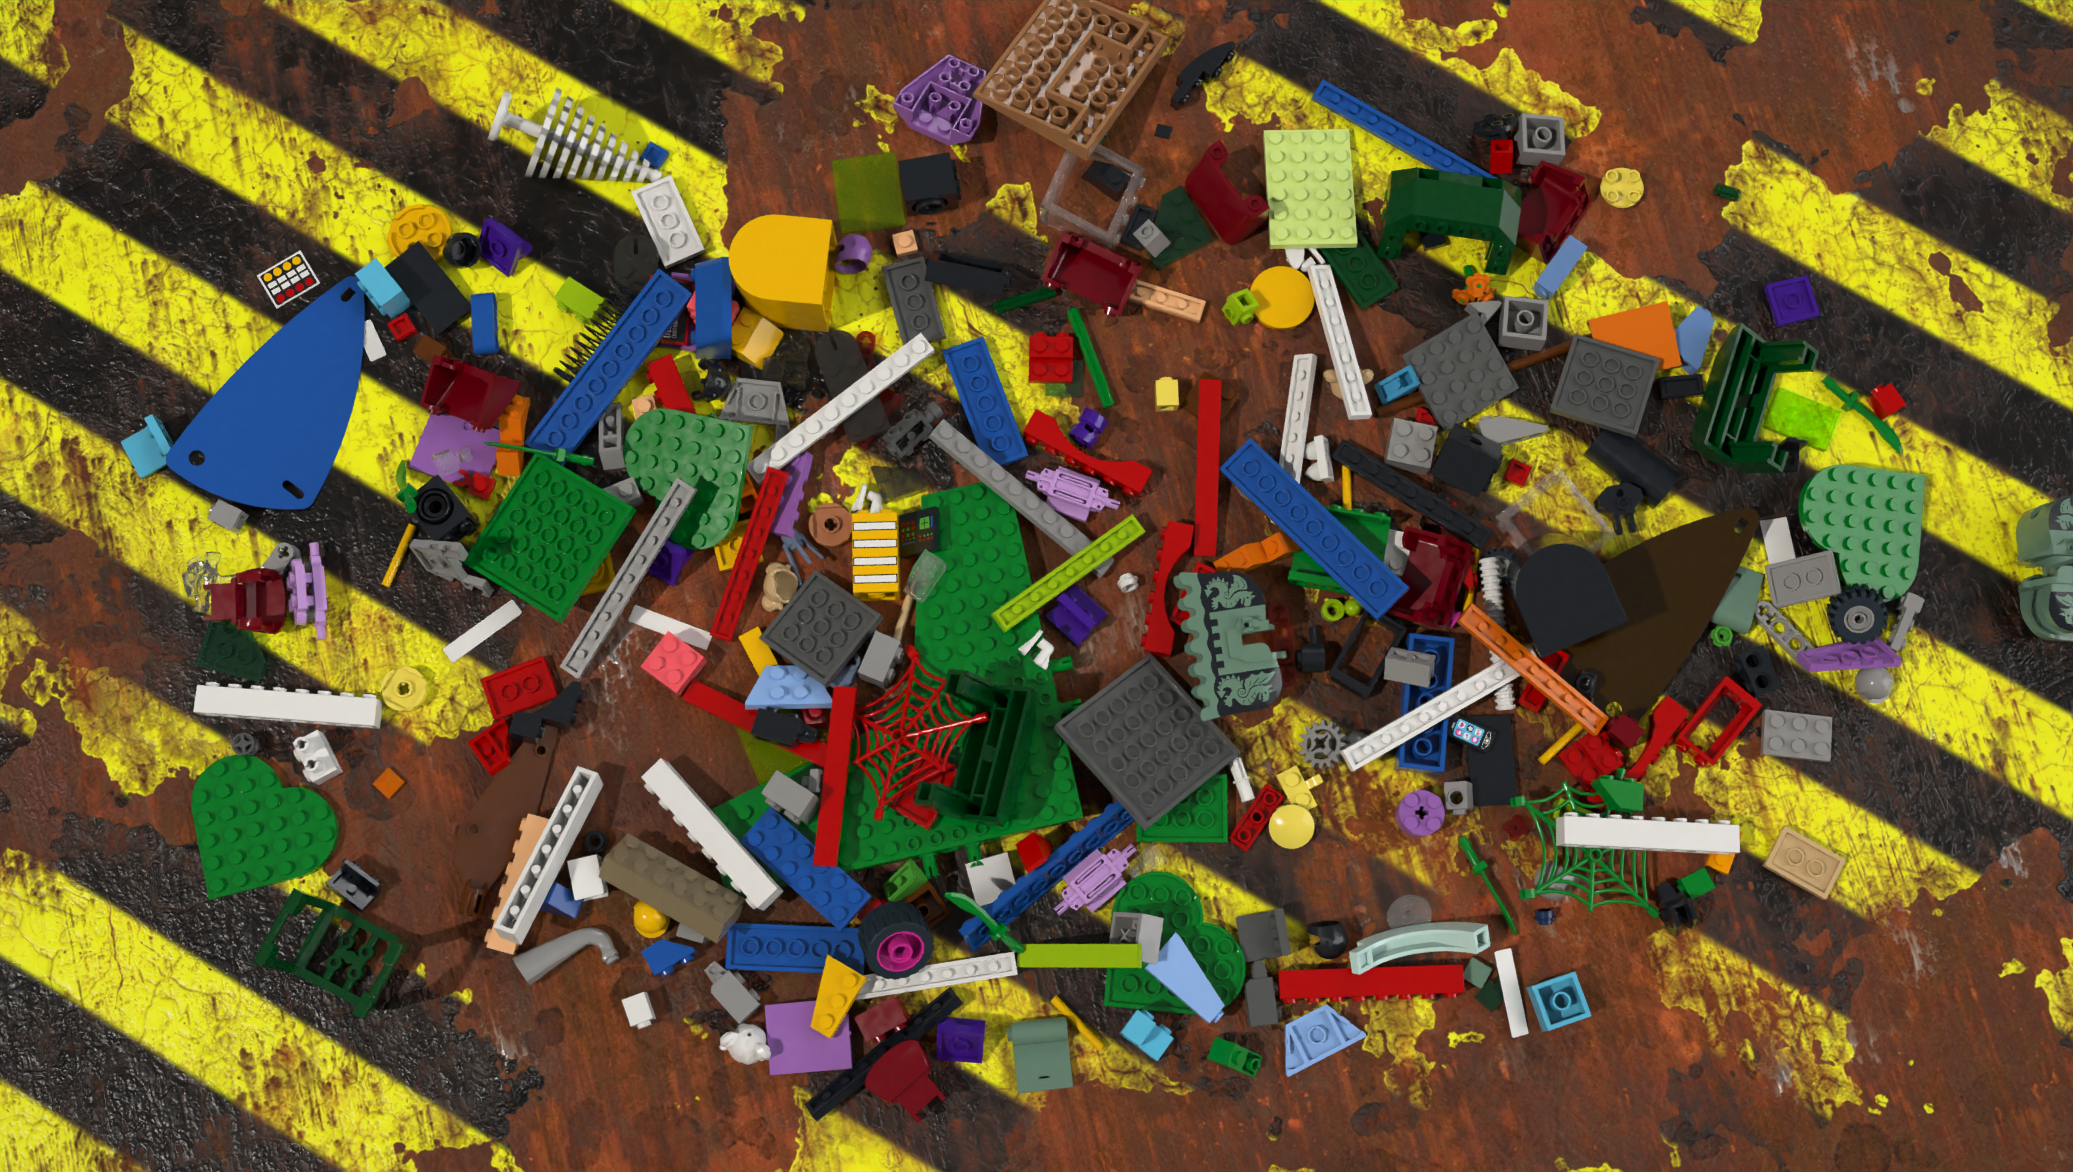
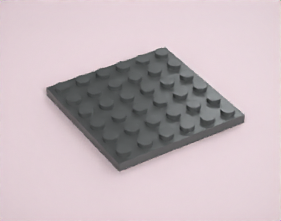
(1146, 741)

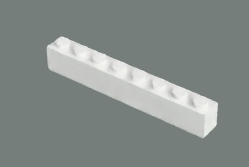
(288, 706)
(712, 834)
(1647, 834)
(548, 855)

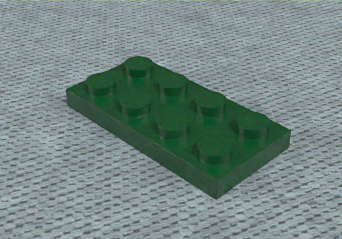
(1360, 272)

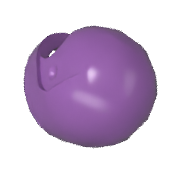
(854, 248)

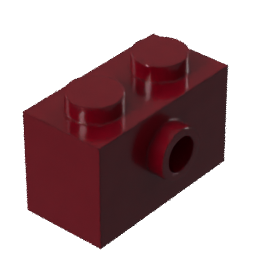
(1623, 730)
(883, 1018)

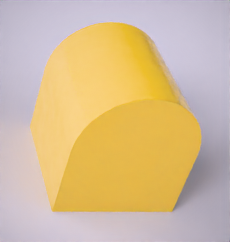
(786, 270)

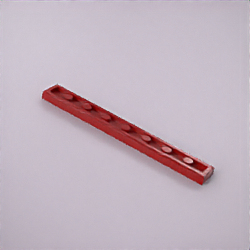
(1207, 467)
(749, 554)
(735, 714)
(835, 777)

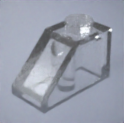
(924, 576)

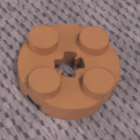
(823, 535)

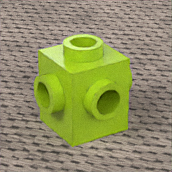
(1240, 307)

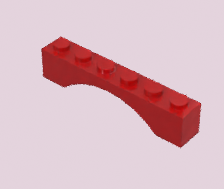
(1126, 475)
(1160, 634)
(1662, 724)

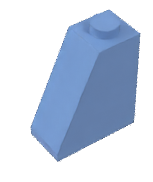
(1559, 268)
(1693, 338)

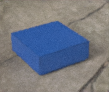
(655, 155)

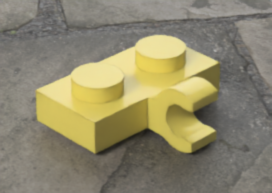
(1297, 789)

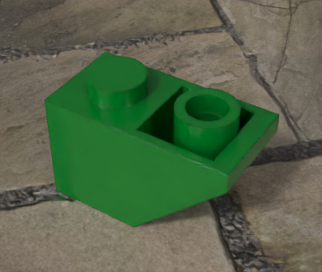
(1620, 795)
(1234, 1057)

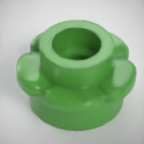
(1727, 636)

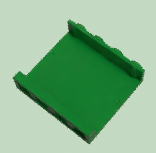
(1367, 528)

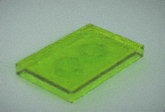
(1801, 418)

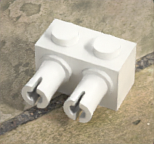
(316, 757)

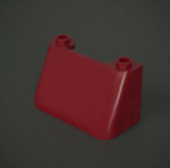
(1220, 202)
(1551, 210)
(1092, 272)
(467, 392)
(1433, 576)

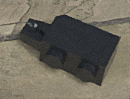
(782, 729)

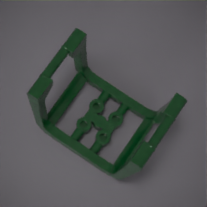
(365, 1004)

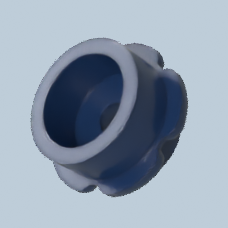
(1544, 916)

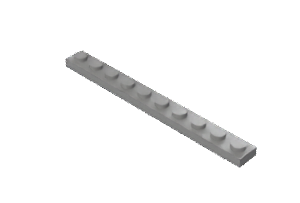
(1013, 491)
(628, 578)

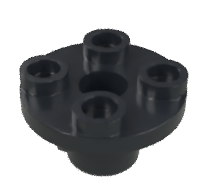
(1494, 127)

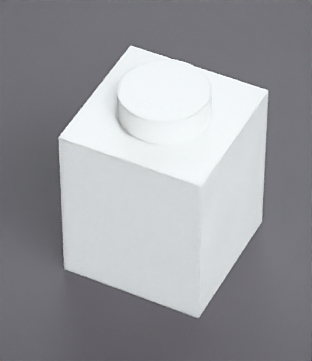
(639, 1010)

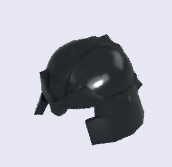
(715, 383)

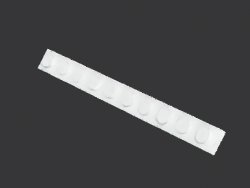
(841, 407)
(1429, 713)

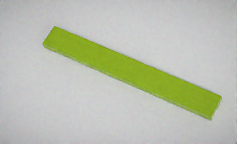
(1068, 573)

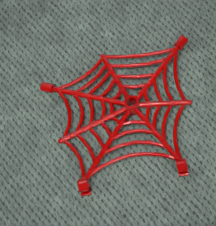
(902, 737)

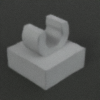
(814, 782)

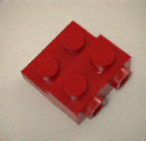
(1050, 358)
(1590, 758)

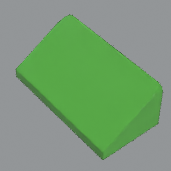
(904, 882)

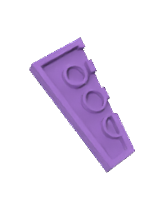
(793, 493)
(1848, 656)

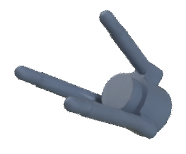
(796, 544)

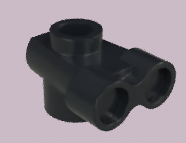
(1586, 691)

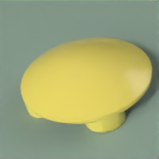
(1622, 187)
(1291, 826)

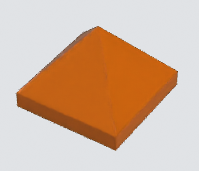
(388, 783)

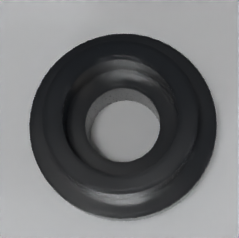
(589, 839)

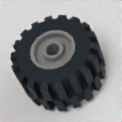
(1857, 614)

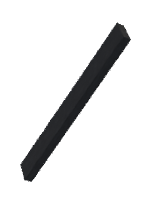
(1412, 495)
(855, 1077)

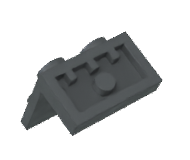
(1263, 935)

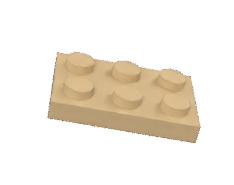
(1804, 862)

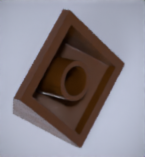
(929, 904)

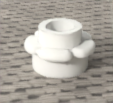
(1127, 582)

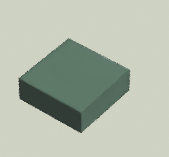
(1476, 973)

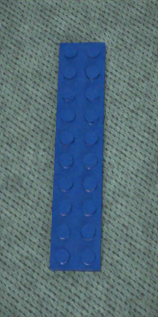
(611, 365)
(1314, 529)
(1046, 876)

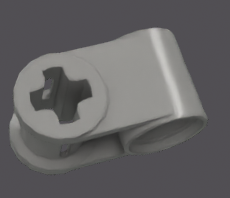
(279, 561)

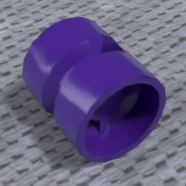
(1090, 421)

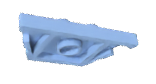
(787, 689)
(1317, 1037)

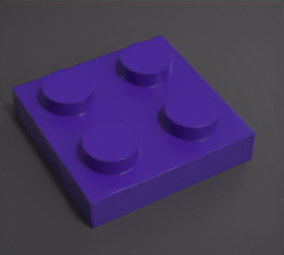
(1791, 301)

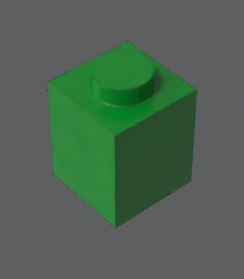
(1694, 884)

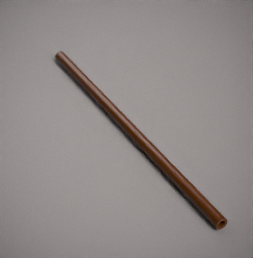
(1513, 365)

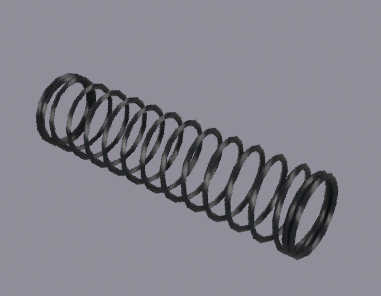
(629, 294)

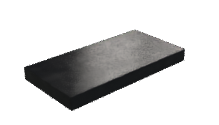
(429, 288)
(1493, 772)

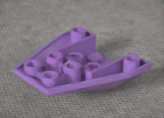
(943, 101)

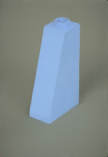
(1186, 980)

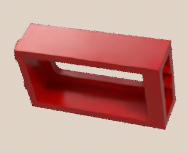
(1748, 708)

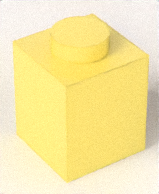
(1166, 394)

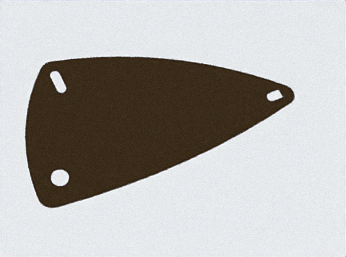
(1668, 596)

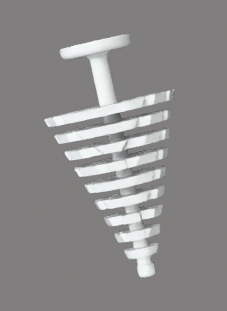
(568, 142)

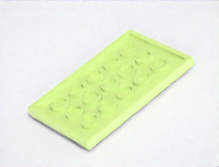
(1309, 189)

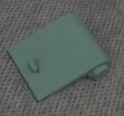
(1739, 601)
(1039, 1052)

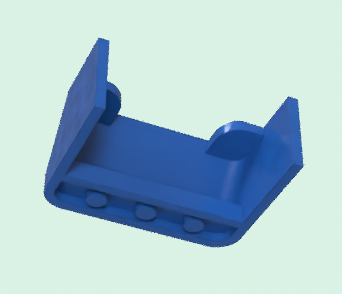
(712, 309)

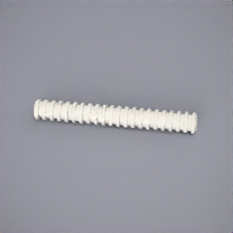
(1495, 612)

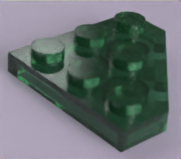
(1181, 226)
(232, 652)

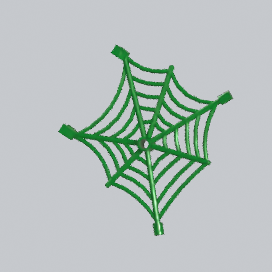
(1587, 856)

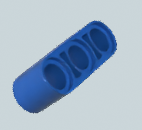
(484, 323)

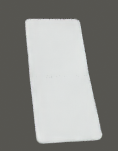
(372, 342)

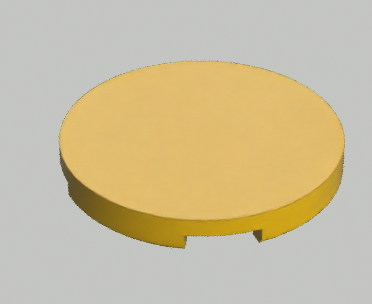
(420, 224)
(1283, 297)

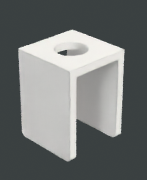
(585, 878)

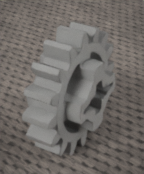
(1316, 750)

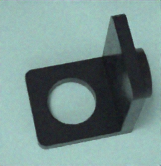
(1793, 446)

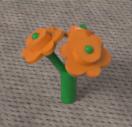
(1475, 287)

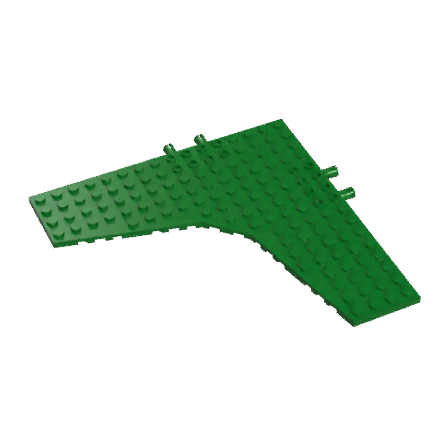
(952, 633)

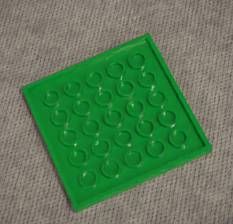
(549, 536)

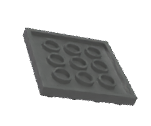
(1460, 371)
(1604, 385)
(821, 628)

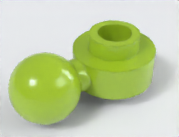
(1351, 608)

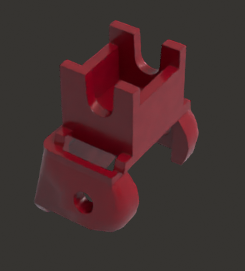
(254, 605)
(904, 1077)

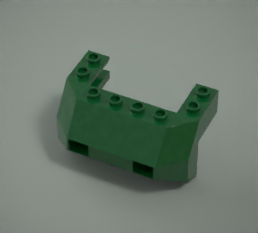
(1452, 207)
(1739, 396)
(991, 753)

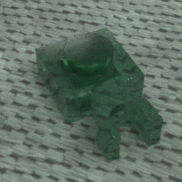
(1490, 995)

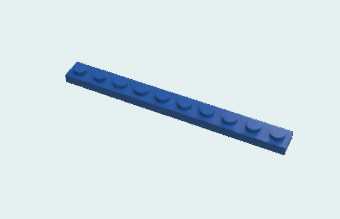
(1392, 131)

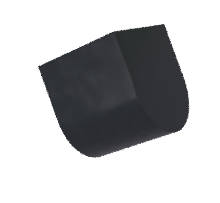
(1561, 592)

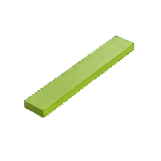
(1080, 956)

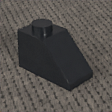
(1107, 179)

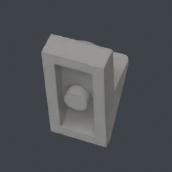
(1484, 309)

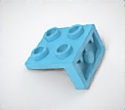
(148, 447)

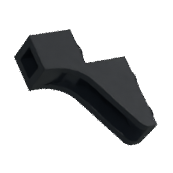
(558, 713)

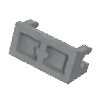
(1409, 667)

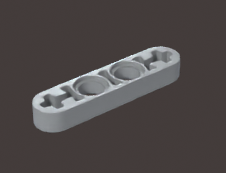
(1789, 631)

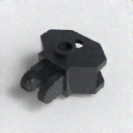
(1619, 503)
(1675, 909)

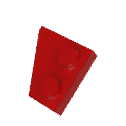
(493, 747)

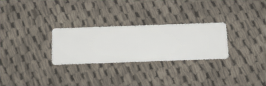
(664, 624)
(482, 631)
(1511, 992)

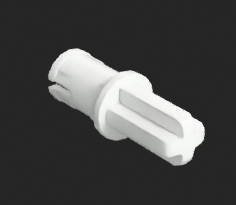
(1241, 780)

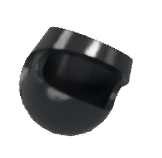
(462, 250)
(1332, 938)

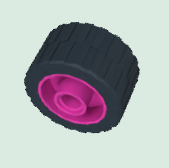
(895, 940)

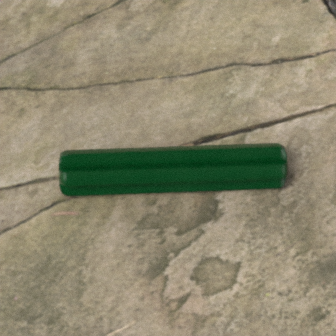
(1023, 299)

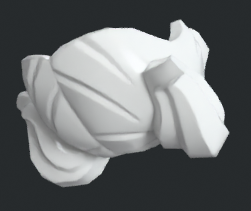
(744, 1047)

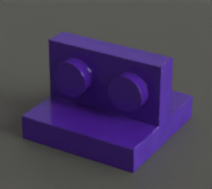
(502, 246)
(670, 562)
(1075, 615)
(960, 1040)

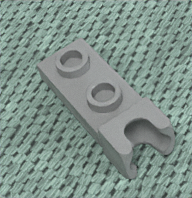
(1907, 607)

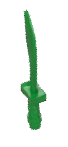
(1851, 402)
(558, 455)
(407, 491)
(1480, 868)
(997, 931)

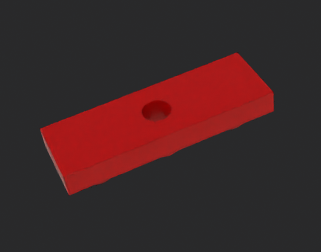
(1247, 828)

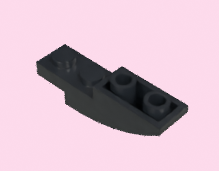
(1201, 69)

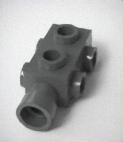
(911, 429)

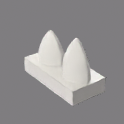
(1319, 451)

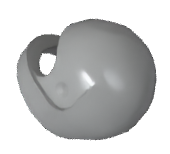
(1874, 684)
(1559, 886)

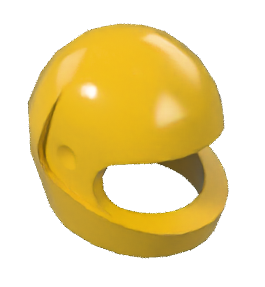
(649, 921)

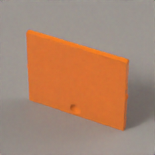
(1641, 330)

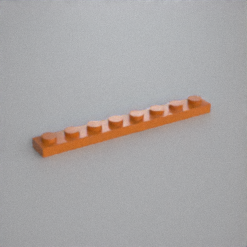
(1532, 669)

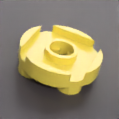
(409, 701)

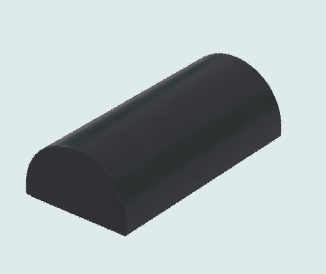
(1632, 463)

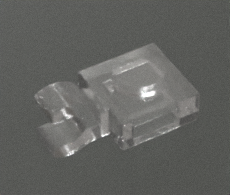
(449, 462)
(1148, 860)

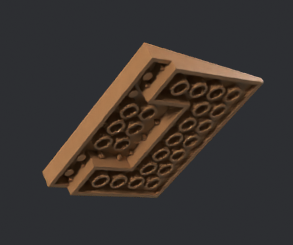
(1072, 71)

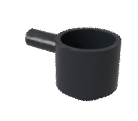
(1311, 656)

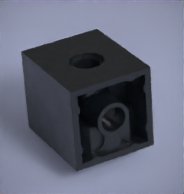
(929, 184)
(1467, 461)
(443, 513)

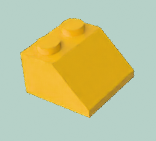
(754, 338)

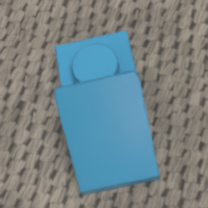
(1399, 384)

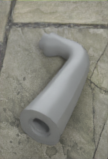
(544, 957)

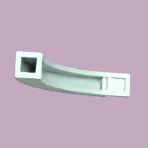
(1417, 939)

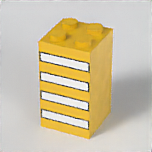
(876, 555)

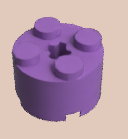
(1428, 804)

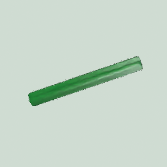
(1090, 357)

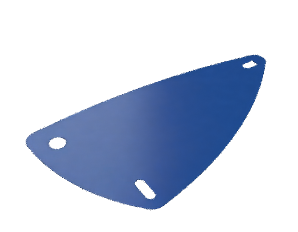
(281, 409)

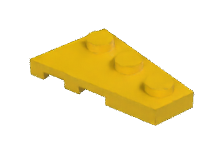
(835, 996)

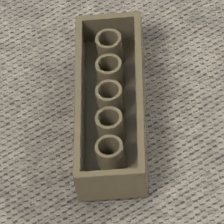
(672, 888)

